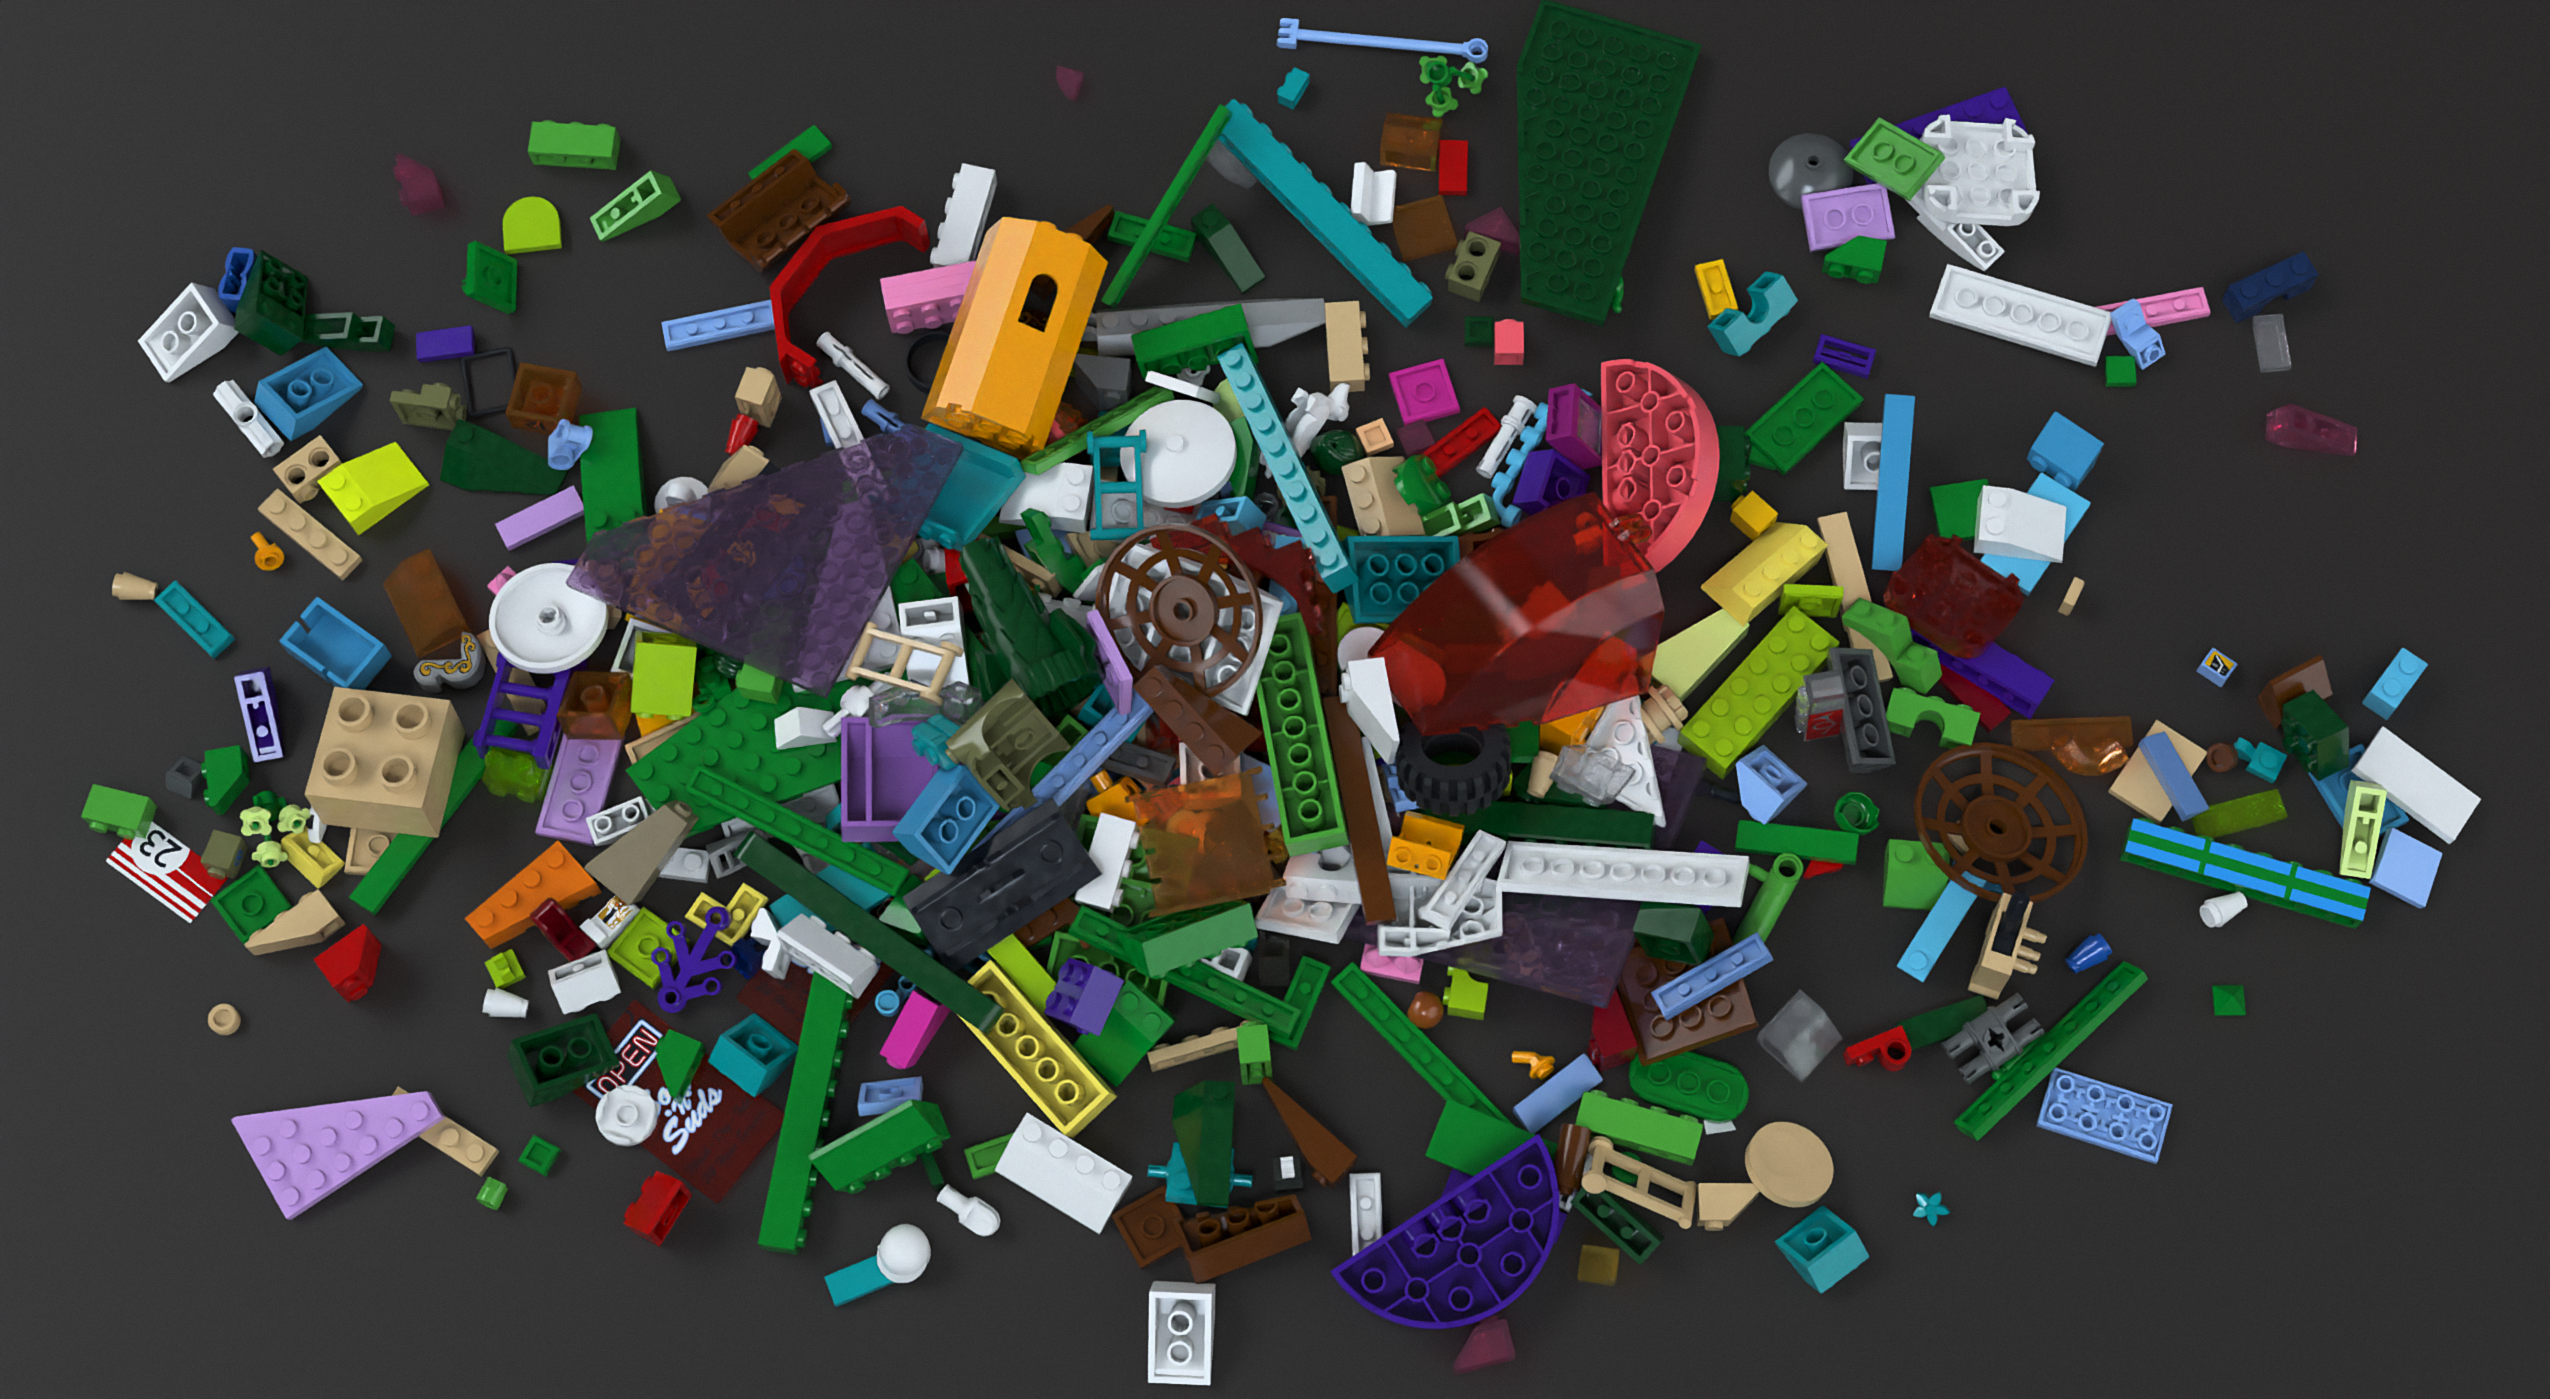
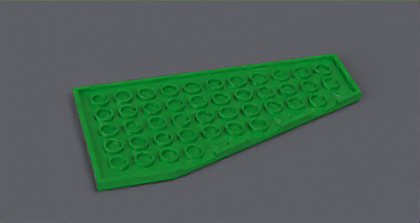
(741, 739)

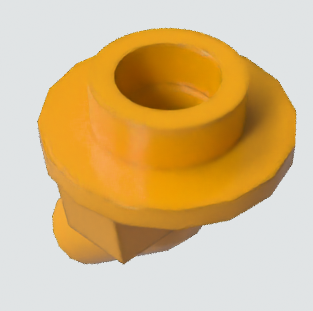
(266, 553)
(1540, 1065)

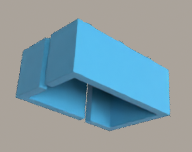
(335, 647)

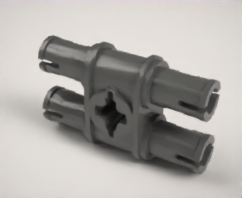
(2007, 1043)

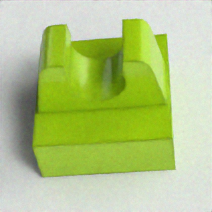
(505, 969)

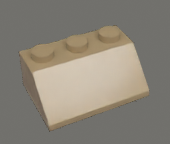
(1377, 501)

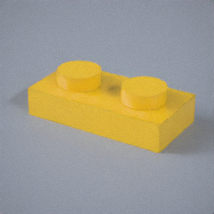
(1715, 287)

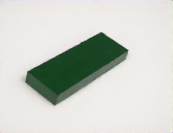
(1942, 1022)

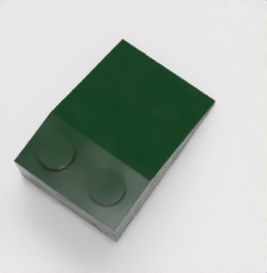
(561, 1059)

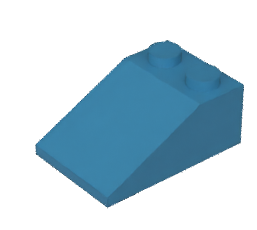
(306, 392)

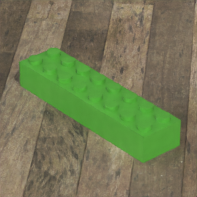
(1299, 743)

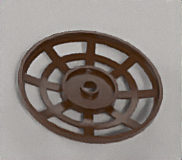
(1165, 603)
(2006, 815)

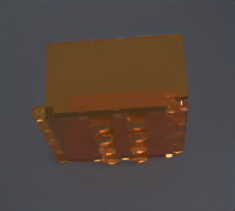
(1205, 841)

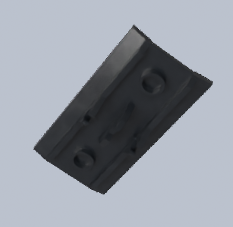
(1001, 886)

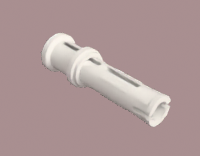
(1512, 426)

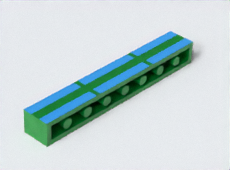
(2252, 874)

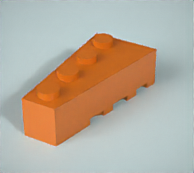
(509, 909)

